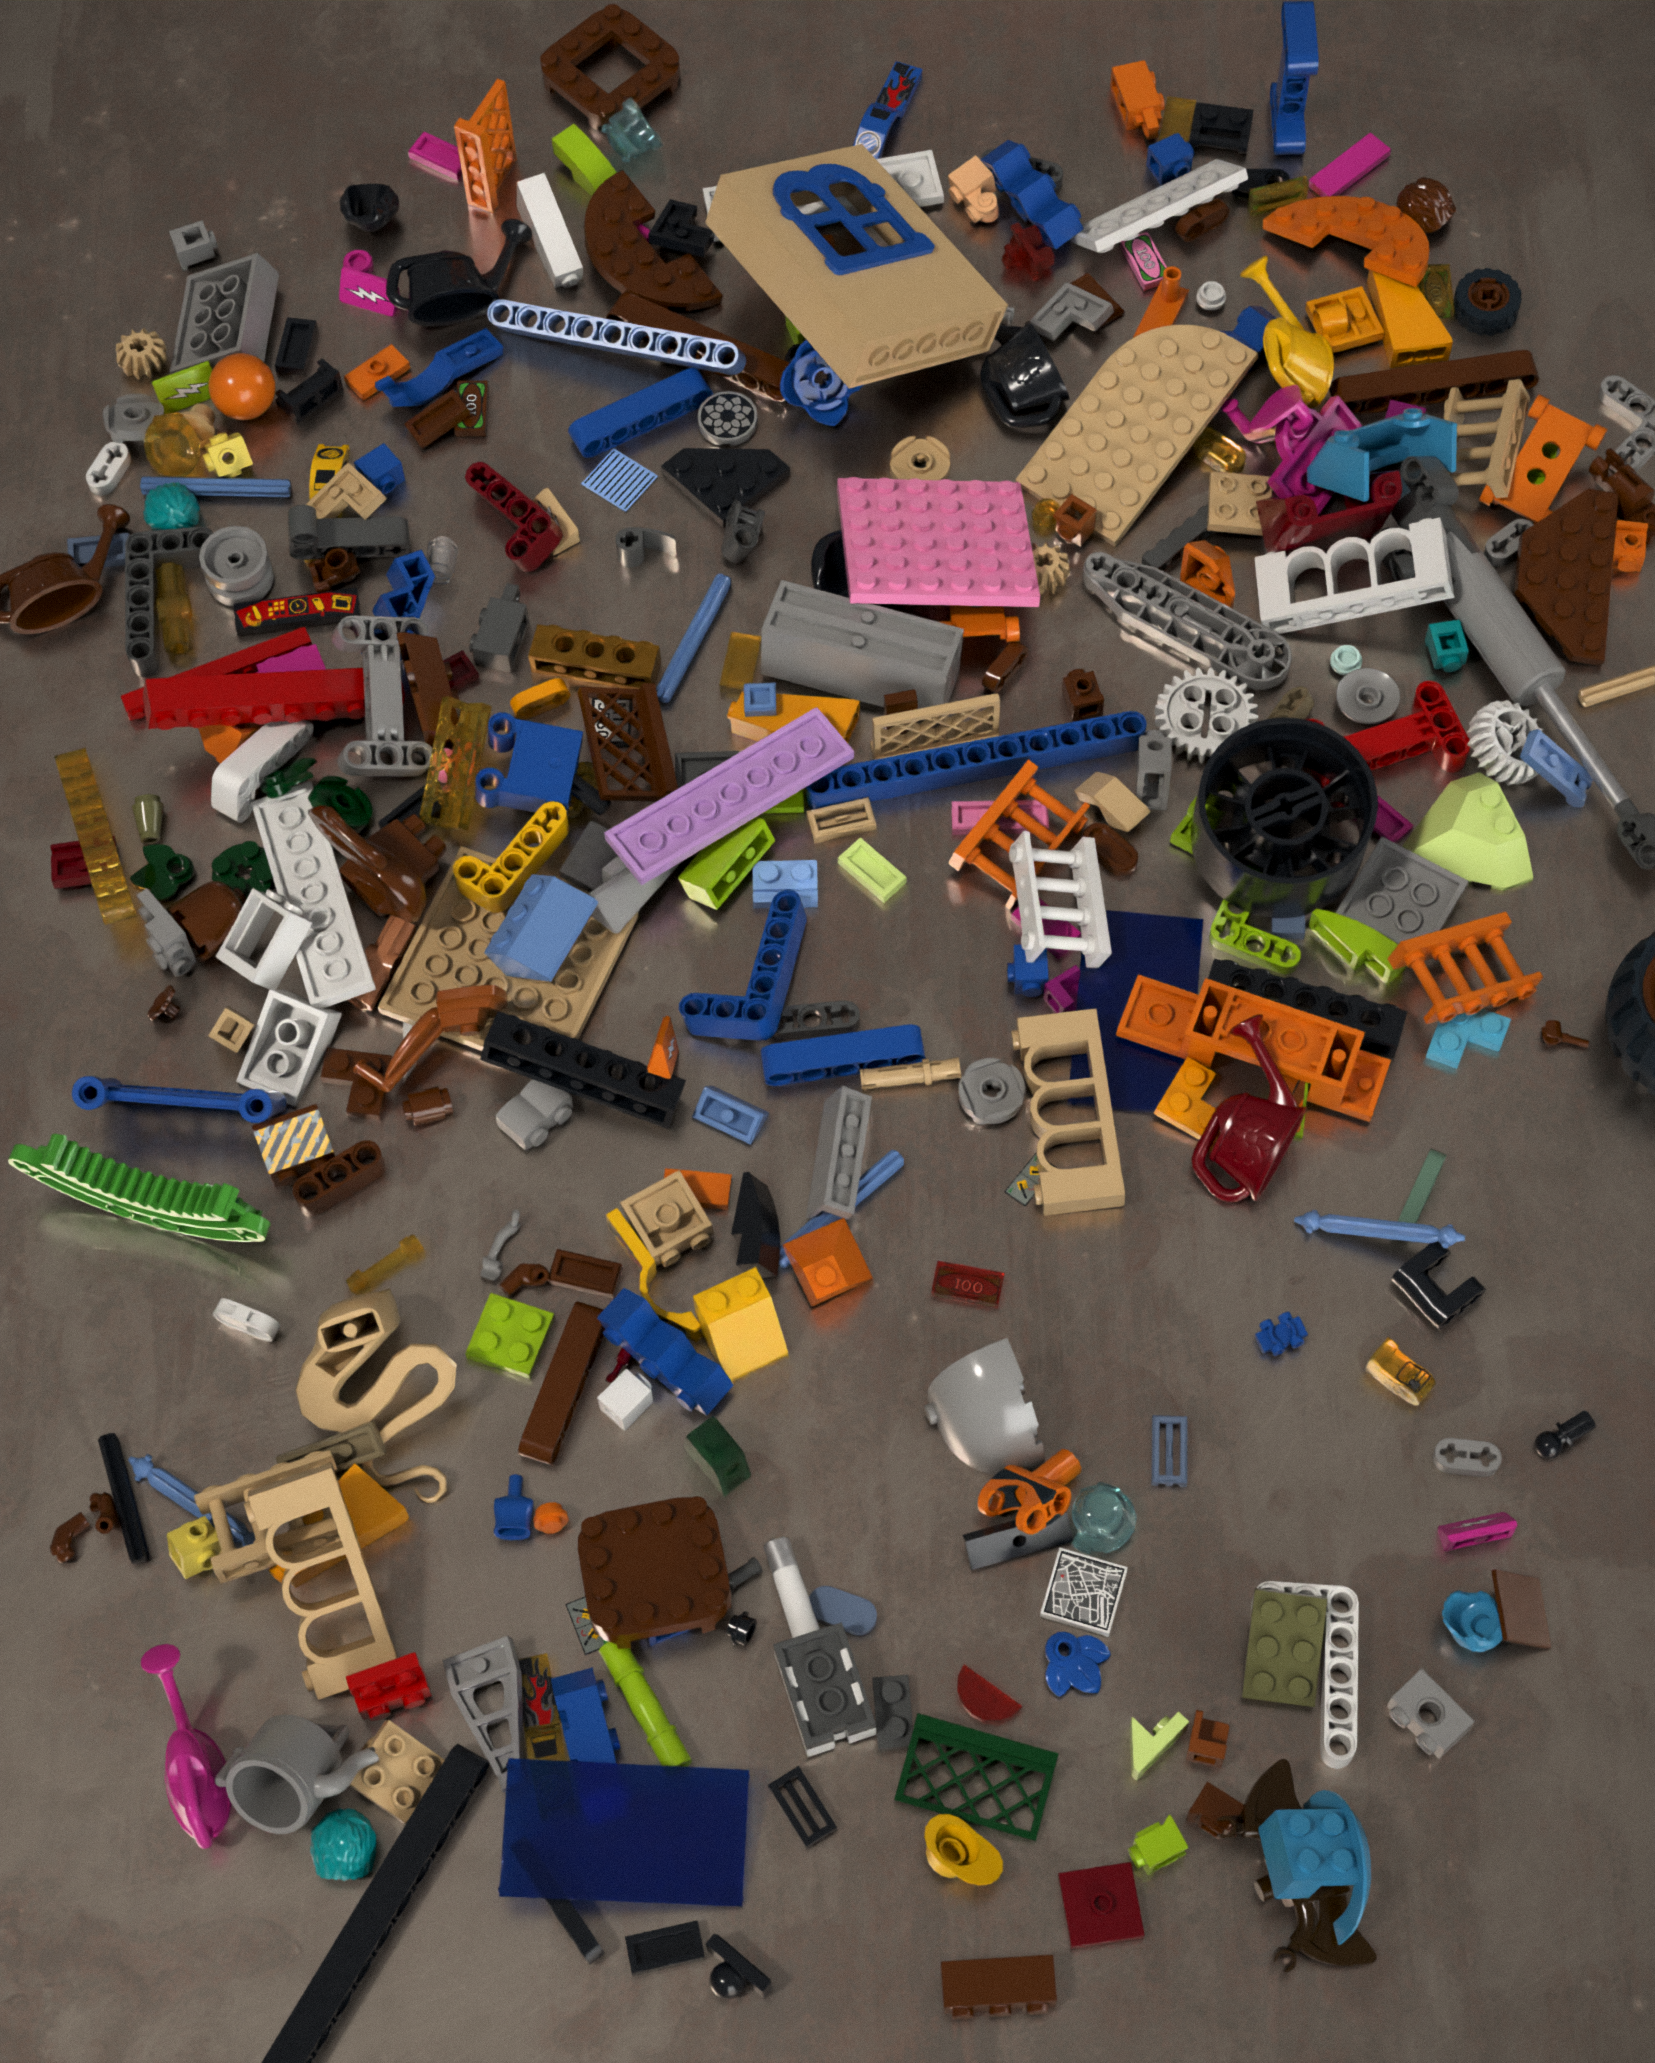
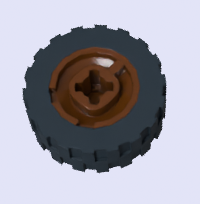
(1487, 301)

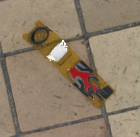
(540, 1710)

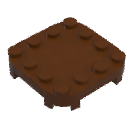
(653, 1570)

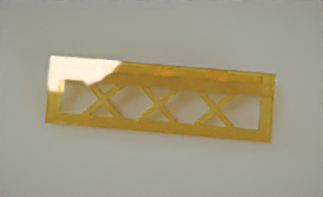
(461, 766)

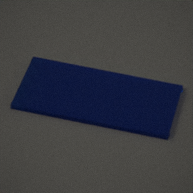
(1147, 946)
(624, 1832)

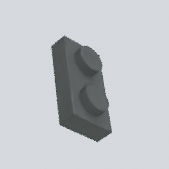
(892, 1712)

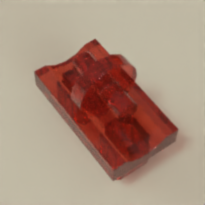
(1022, 254)

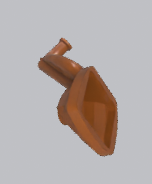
(456, 1011)

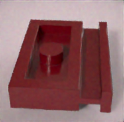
(69, 865)

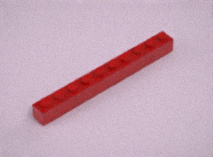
(235, 663)

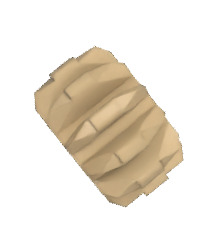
(141, 353)
(1050, 566)

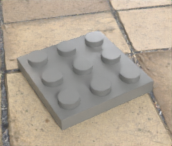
(1402, 893)

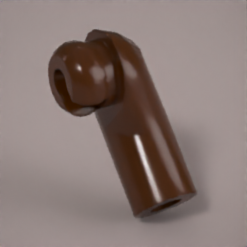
(524, 1276)
(105, 1505)
(63, 1537)

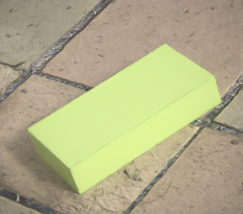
(872, 870)

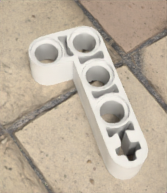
(246, 767)

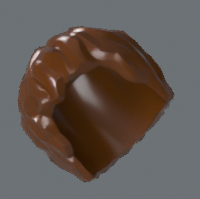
(1427, 203)

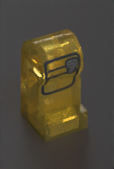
(1400, 1373)

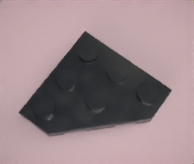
(724, 475)

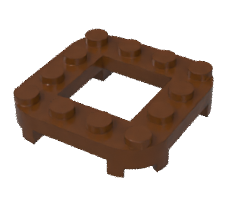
(615, 27)

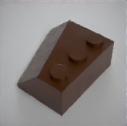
(427, 681)

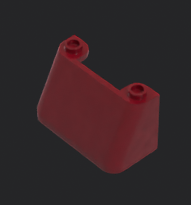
(1296, 524)

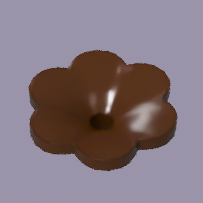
(164, 1004)

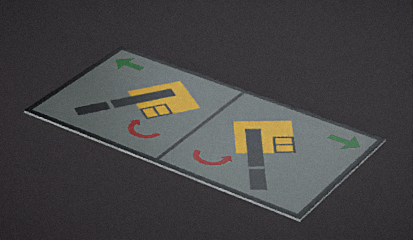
(1022, 1186)
(581, 1621)

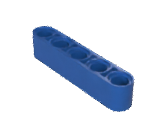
(639, 412)
(841, 1054)

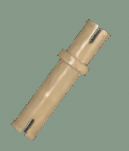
(905, 1074)

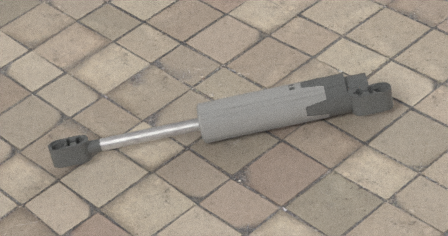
(1510, 639)

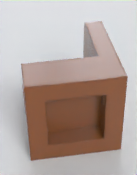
(1207, 1741)

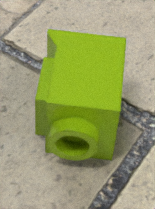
(1157, 1846)

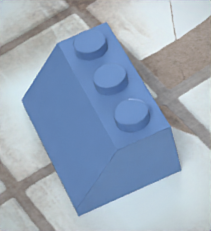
(540, 928)

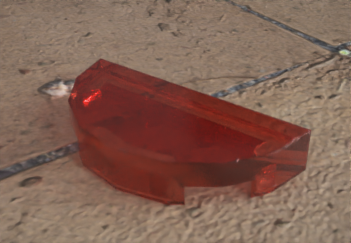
(983, 1699)

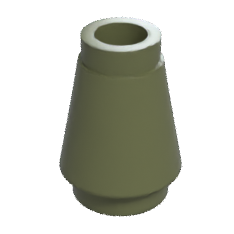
(148, 817)

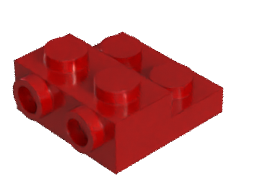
(389, 1687)

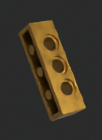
(603, 670)

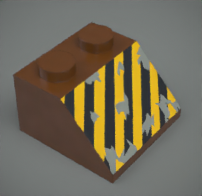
(293, 1144)

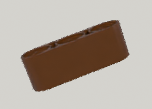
(346, 1163)

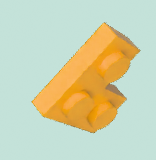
(1183, 1101)

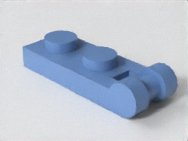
(1556, 767)

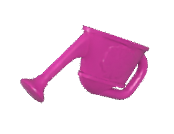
(191, 1760)

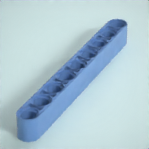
(627, 344)

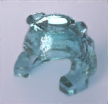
(630, 132)
(1103, 1518)

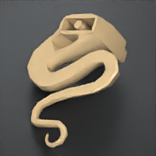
(344, 1341)

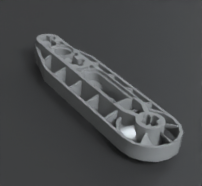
(1183, 616)

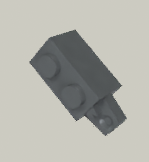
(500, 631)

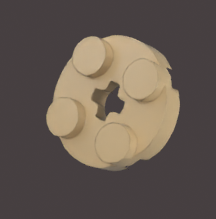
(920, 450)

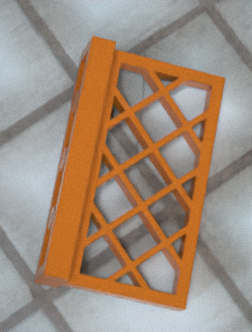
(486, 148)

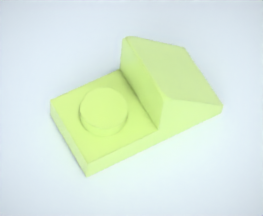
(1148, 1749)

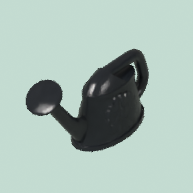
(448, 285)
(1024, 376)

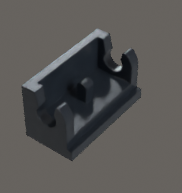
(311, 393)

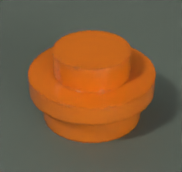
(550, 1518)

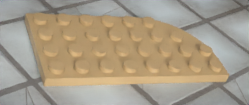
(1137, 422)

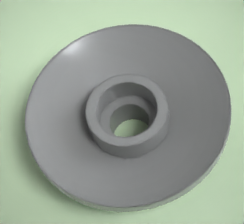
(1372, 686)

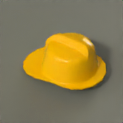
(961, 1852)

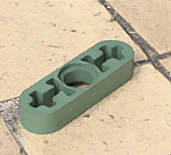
(1422, 1187)

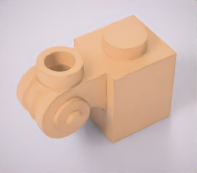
(974, 188)

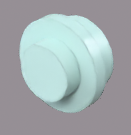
(1345, 659)

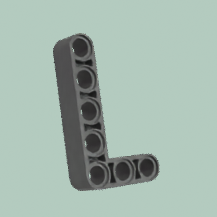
(157, 551)

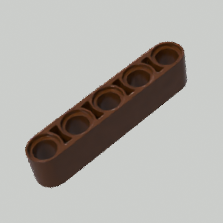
(563, 1385)

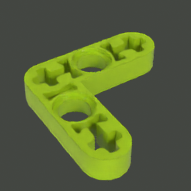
(1241, 933)

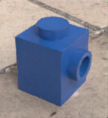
(1170, 158)
(381, 468)
(1028, 977)

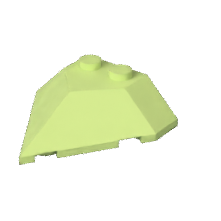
(1474, 835)

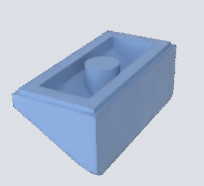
(730, 1114)

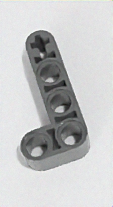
(365, 538)

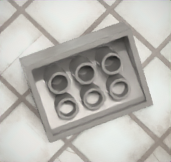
(226, 312)

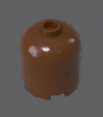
(208, 916)

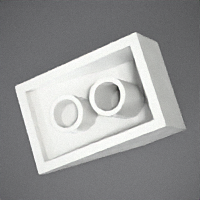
(287, 1045)

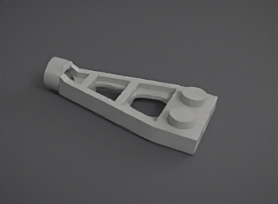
(479, 1668)

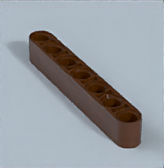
(761, 370)
(1432, 382)

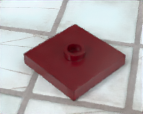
(1101, 1905)

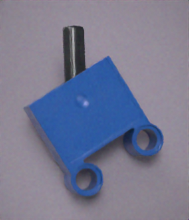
(540, 767)

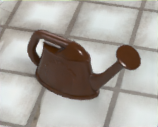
(54, 587)

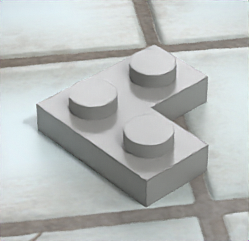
(1071, 305)

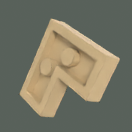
(346, 489)

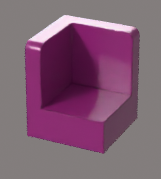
(1063, 990)

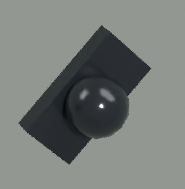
(734, 1971)

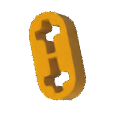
(540, 699)

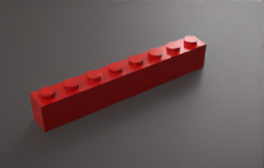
(254, 698)

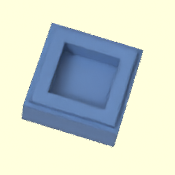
(760, 699)

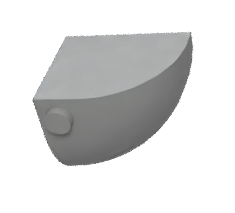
(984, 1413)

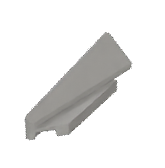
(622, 894)

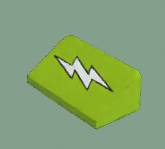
(183, 388)

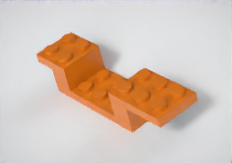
(1298, 1041)

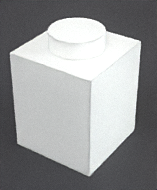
(626, 1398)

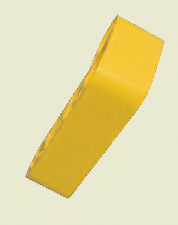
(547, 827)

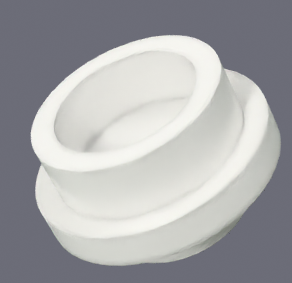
(1211, 296)

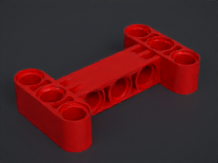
(1413, 735)

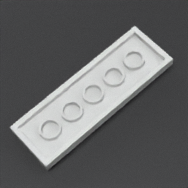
(1159, 204)

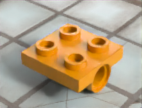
(1345, 319)

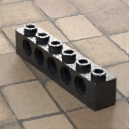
(1291, 991)
(581, 1069)

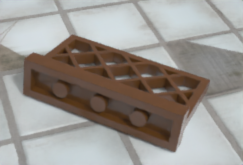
(653, 744)

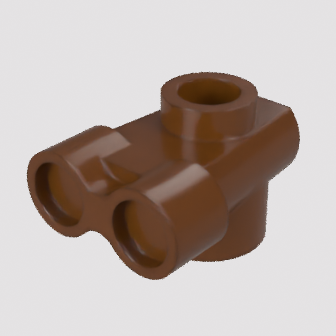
(336, 568)

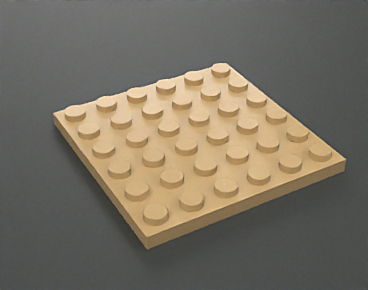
(451, 955)

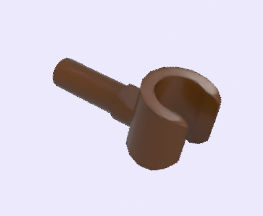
(1553, 1035)

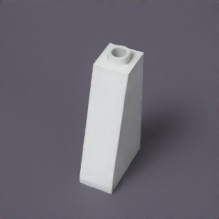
(549, 231)

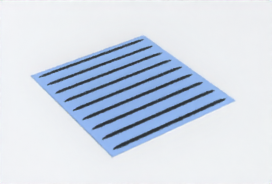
(619, 480)

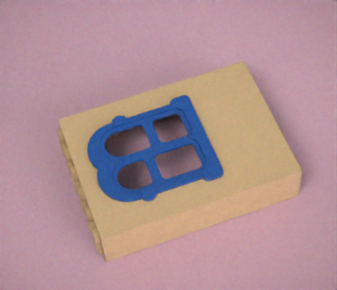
(865, 310)

